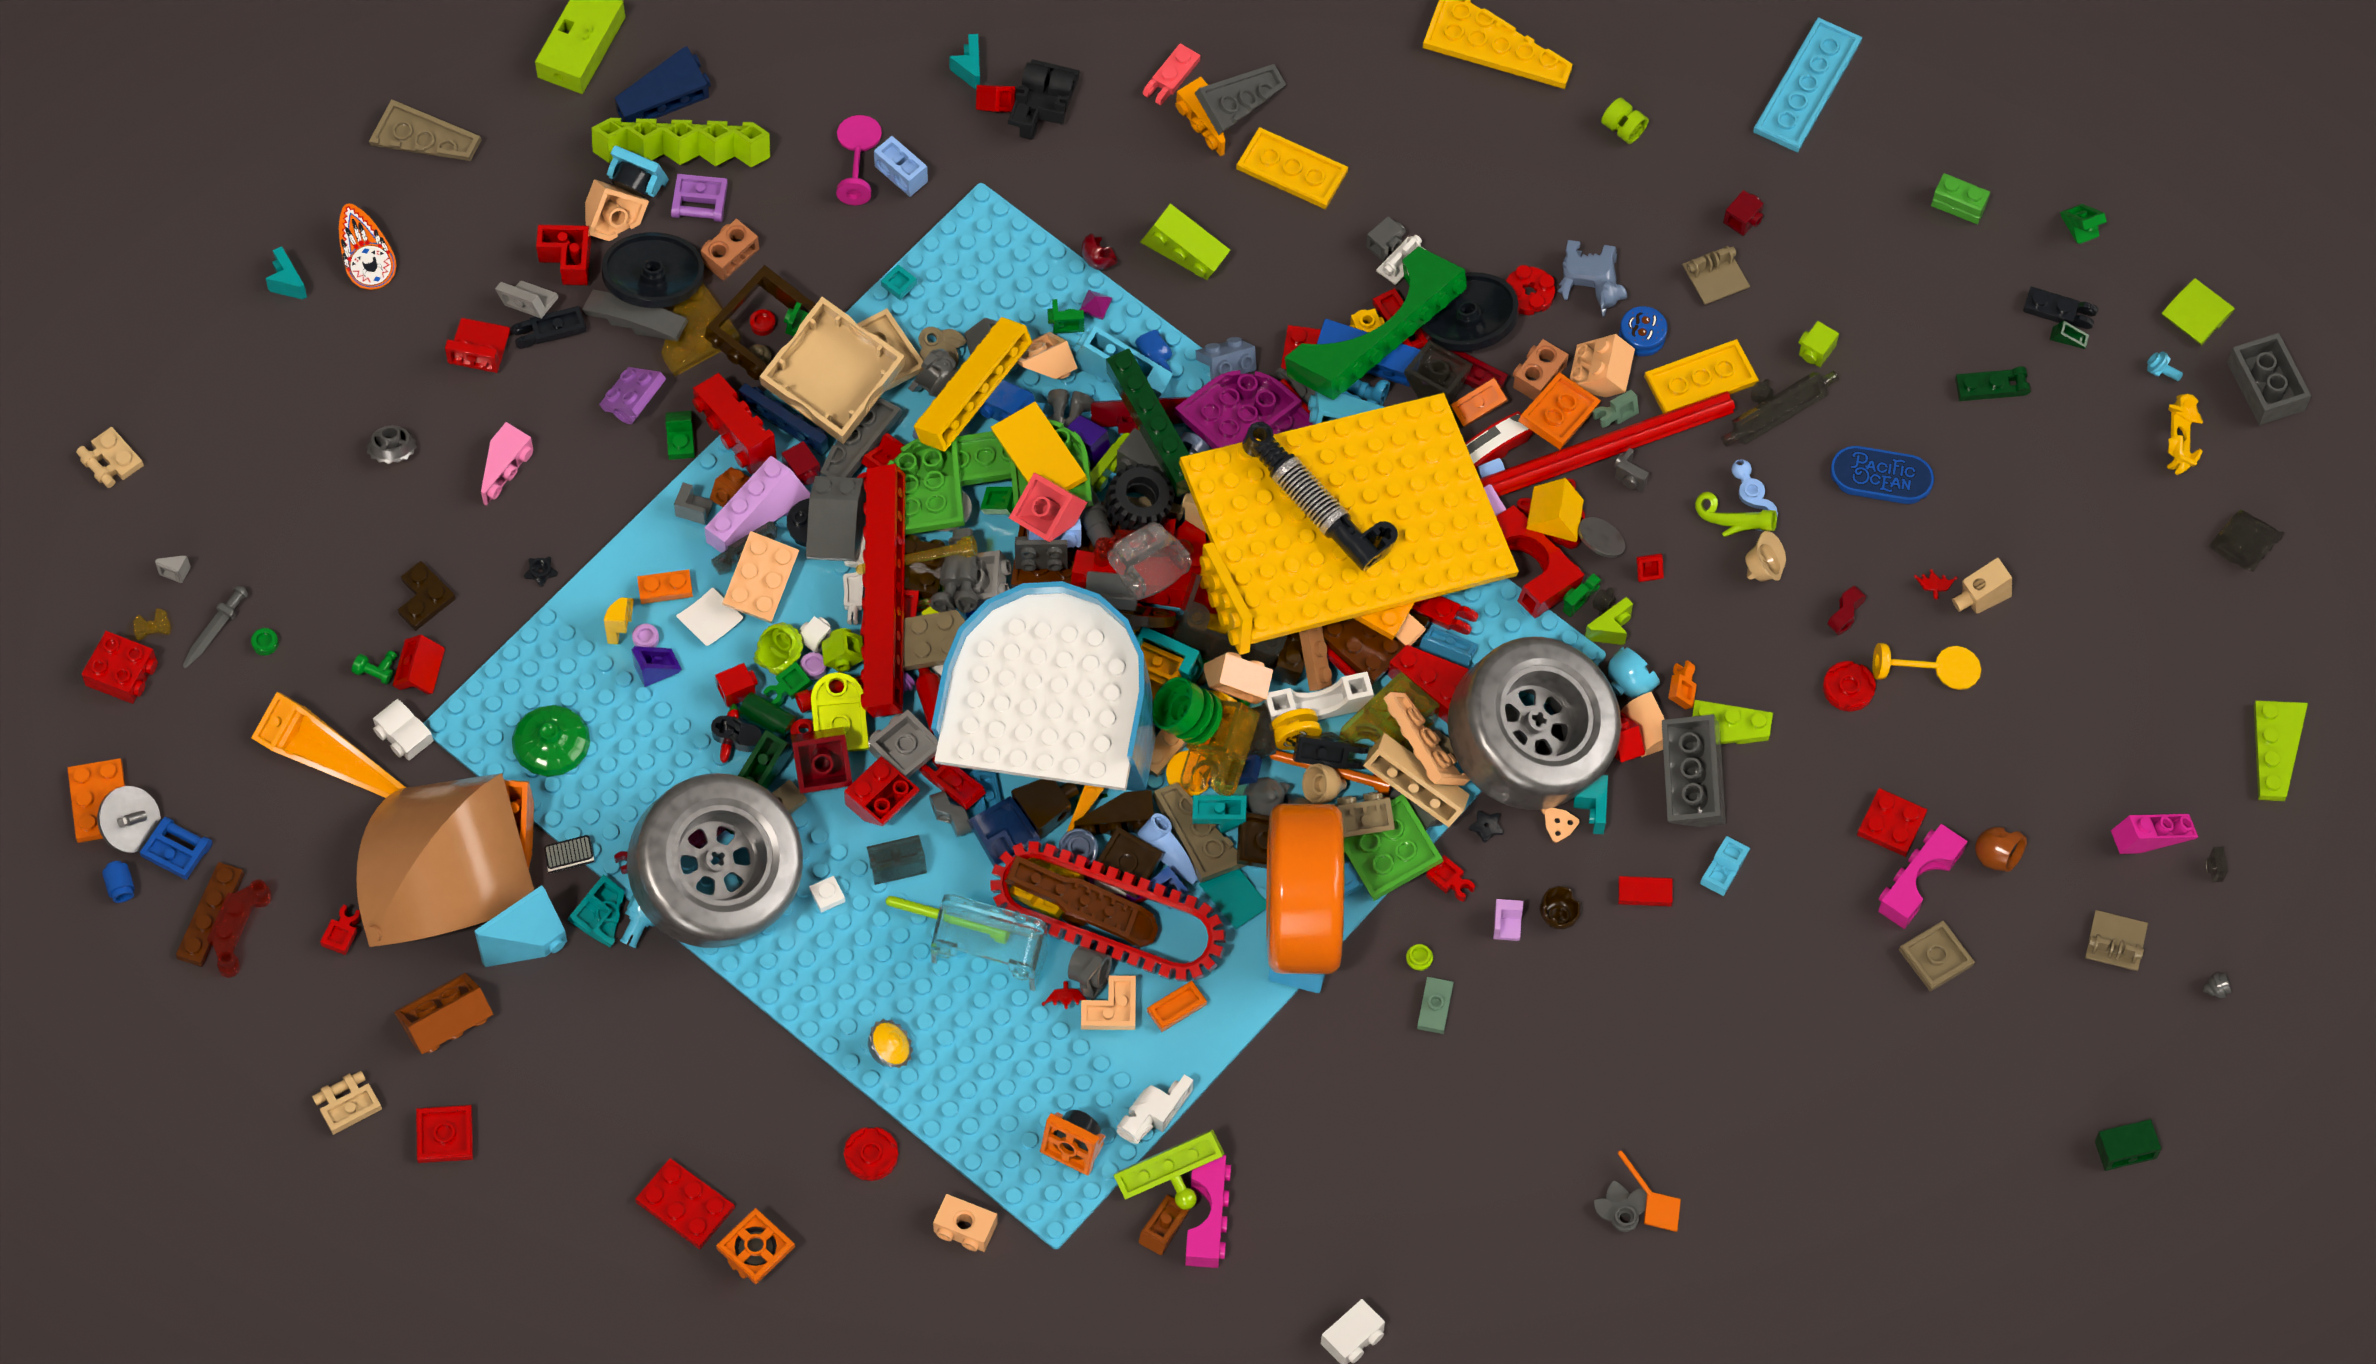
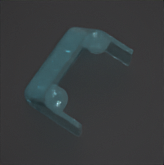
(991, 934)

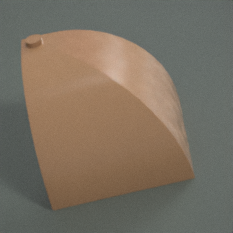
(439, 860)

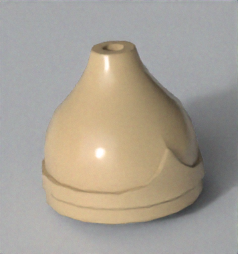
(1322, 783)

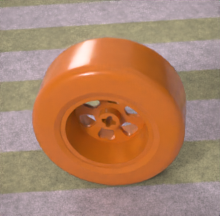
(1305, 889)

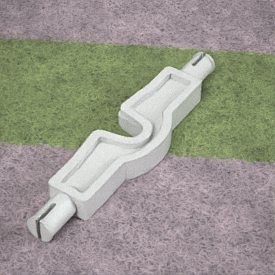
(854, 587)

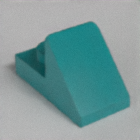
(967, 65)
(286, 279)
(1595, 800)
(1219, 809)

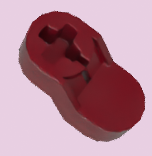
(1844, 618)

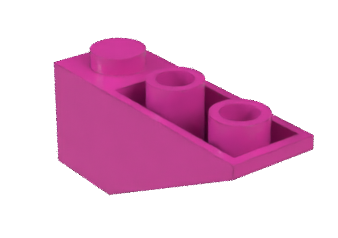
(2152, 832)

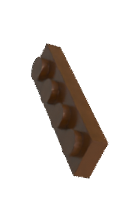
(194, 945)

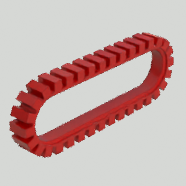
(1127, 884)

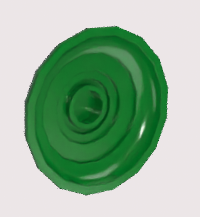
(550, 740)

